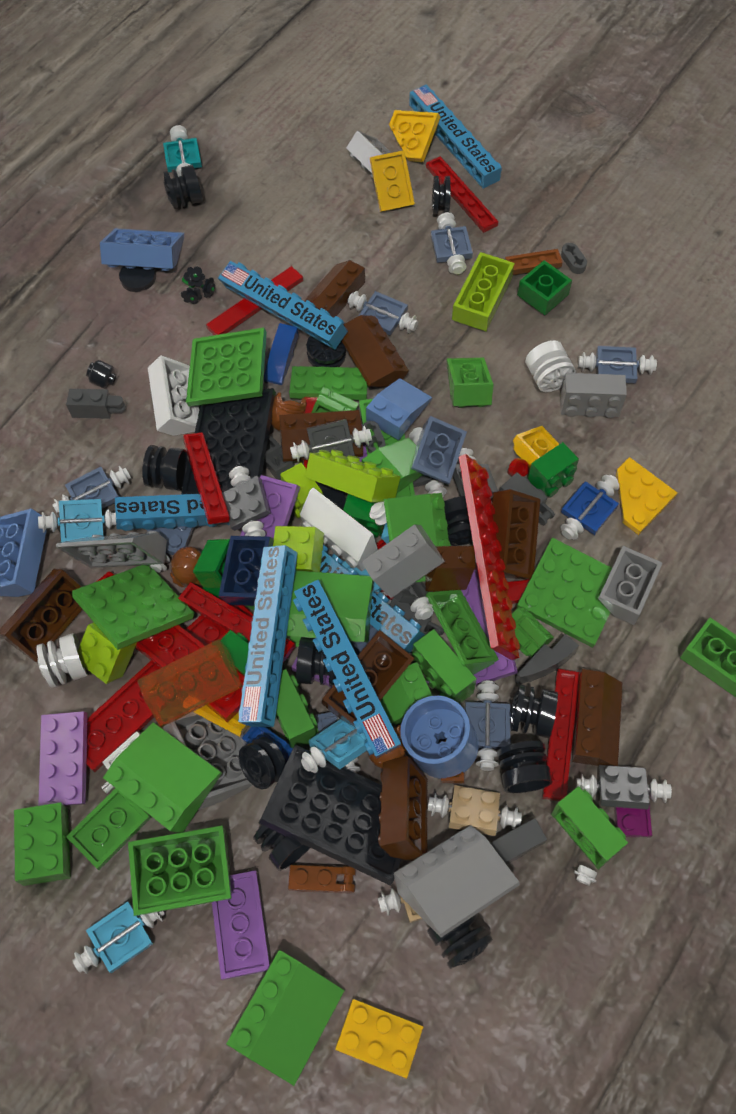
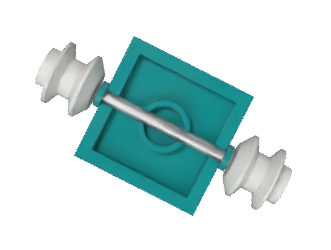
(181, 150)

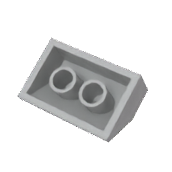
(365, 146)
(403, 561)
(629, 584)

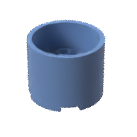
(436, 720)

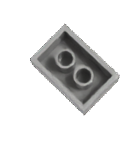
(593, 394)

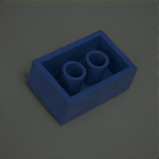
(243, 569)

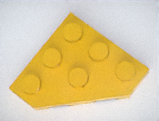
(414, 132)
(641, 495)

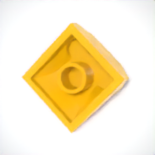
(533, 444)

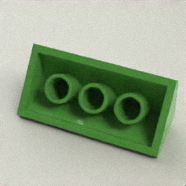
(462, 629)

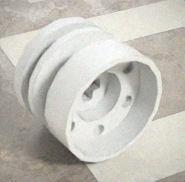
(549, 365)
(58, 661)

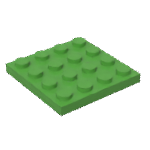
(226, 367)
(567, 592)
(132, 605)

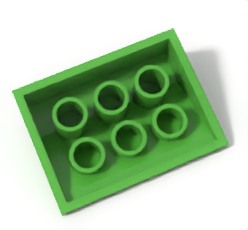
(418, 510)
(348, 596)
(163, 777)
(179, 870)
(285, 1017)

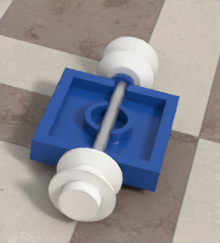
(590, 507)

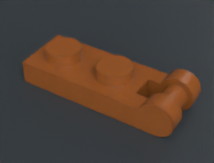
(321, 879)

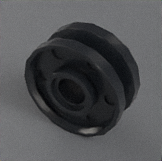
(441, 194)
(320, 357)
(261, 762)

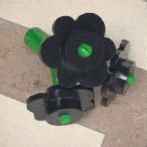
(194, 278)

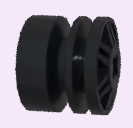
(182, 186)
(164, 467)
(458, 521)
(311, 663)
(534, 711)
(524, 767)
(285, 850)
(462, 942)

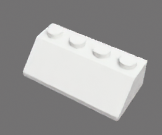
(169, 394)
(340, 530)

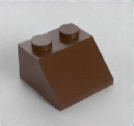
(455, 571)

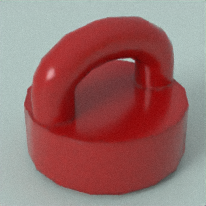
(518, 466)

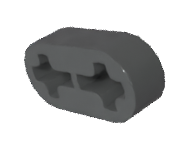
(575, 257)
(377, 437)

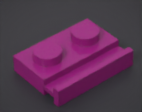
(634, 821)

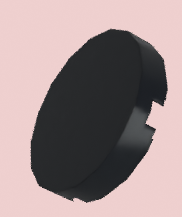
(136, 278)

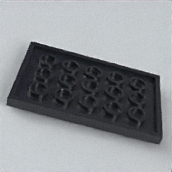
(234, 436)
(331, 814)

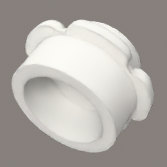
(585, 875)

